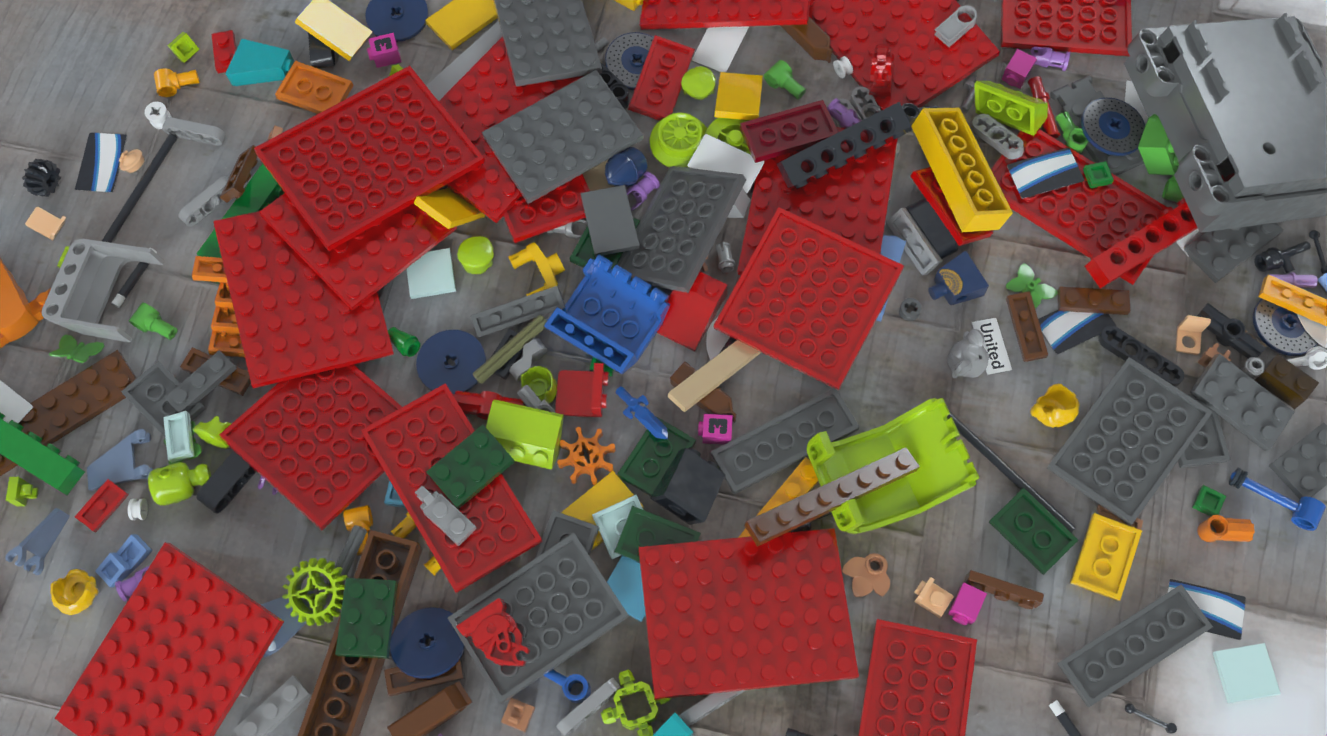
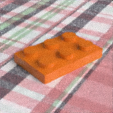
(312, 88)

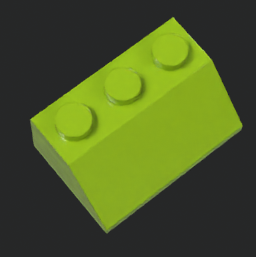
(1010, 106)
(526, 432)

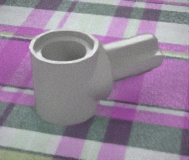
(532, 400)

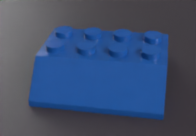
(610, 315)

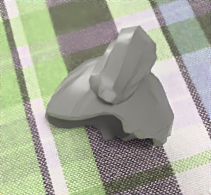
(968, 355)

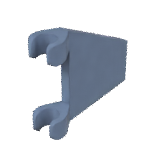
(119, 463)
(39, 542)
(290, 625)

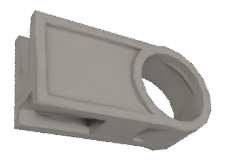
(953, 28)

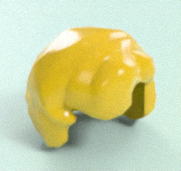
(1056, 407)
(74, 592)

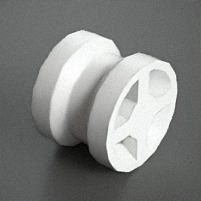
(151, 113)

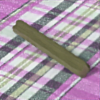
(509, 349)

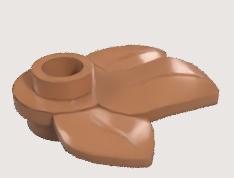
(865, 578)

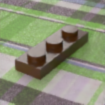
(240, 175)
(1093, 300)
(1027, 326)
(236, 382)
(1004, 590)
(399, 682)

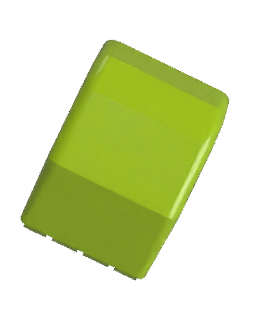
(932, 444)

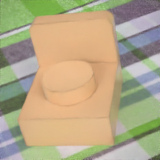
(933, 597)

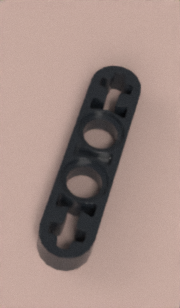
(1142, 353)

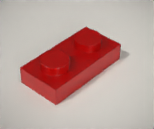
(224, 49)
(101, 505)

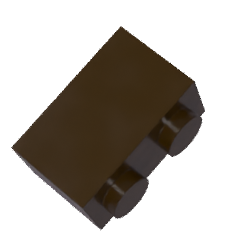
(1286, 381)

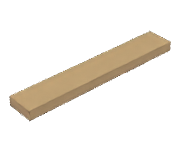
(712, 375)

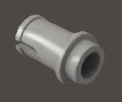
(726, 262)
(1253, 367)

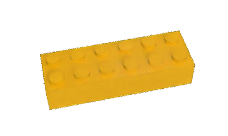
(961, 169)

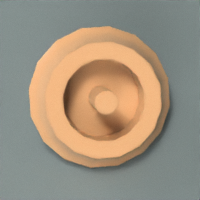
(131, 160)

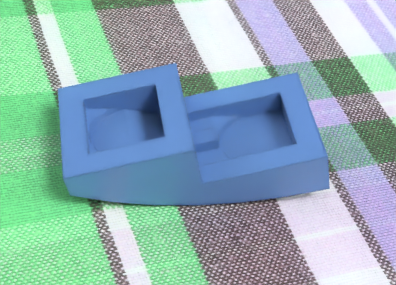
(124, 561)

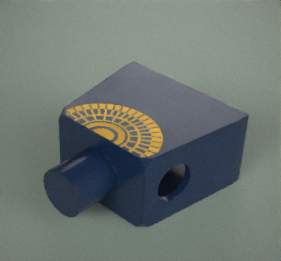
(959, 281)

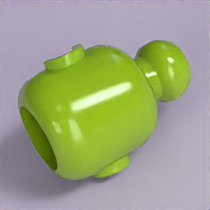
(176, 482)

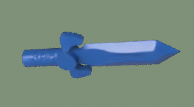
(642, 413)

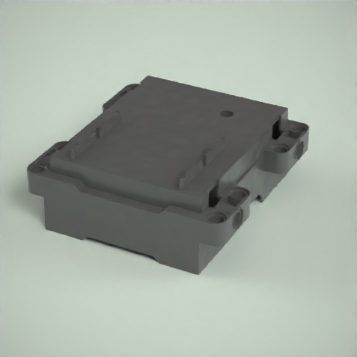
(1232, 96)

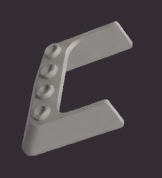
(86, 285)

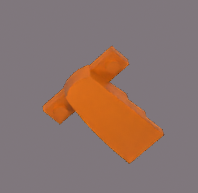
(16, 314)
(224, 326)

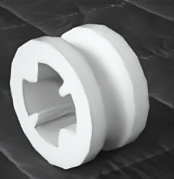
(843, 67)
(137, 509)

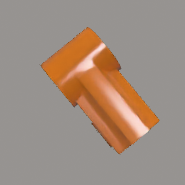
(1226, 529)

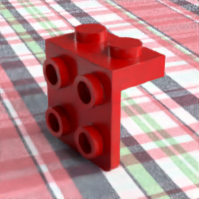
(582, 392)

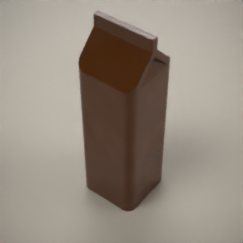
(811, 39)
(714, 403)
(432, 712)

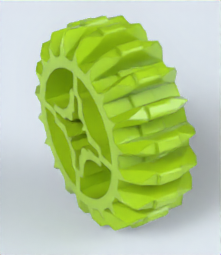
(315, 581)

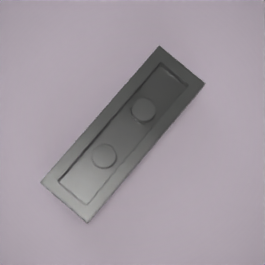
(201, 382)

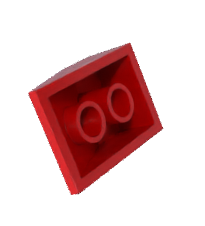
(693, 311)

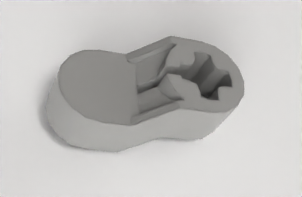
(531, 353)

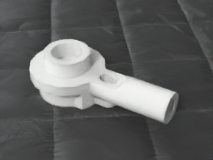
(1315, 358)

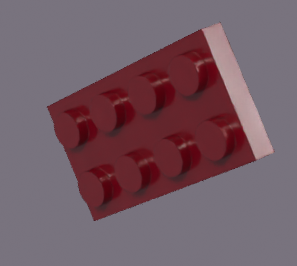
(788, 131)

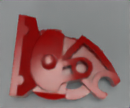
(881, 71)
(492, 633)

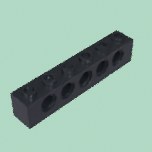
(896, 124)

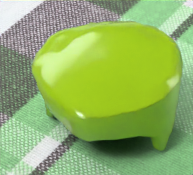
(698, 82)
(476, 255)
(541, 383)
(210, 432)

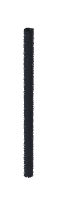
(140, 188)
(1008, 471)

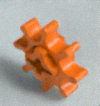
(595, 451)

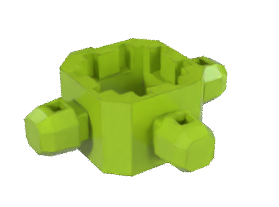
(610, 715)

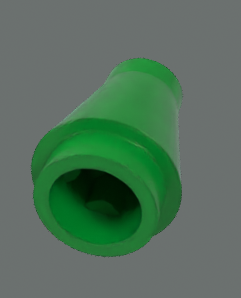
(405, 343)

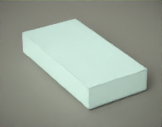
(178, 436)

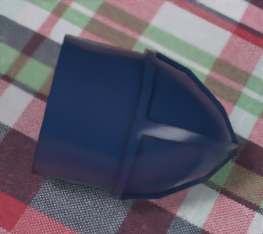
(625, 167)

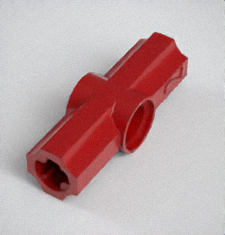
(481, 403)

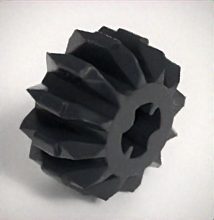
(41, 177)

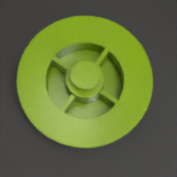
(729, 132)
(676, 139)

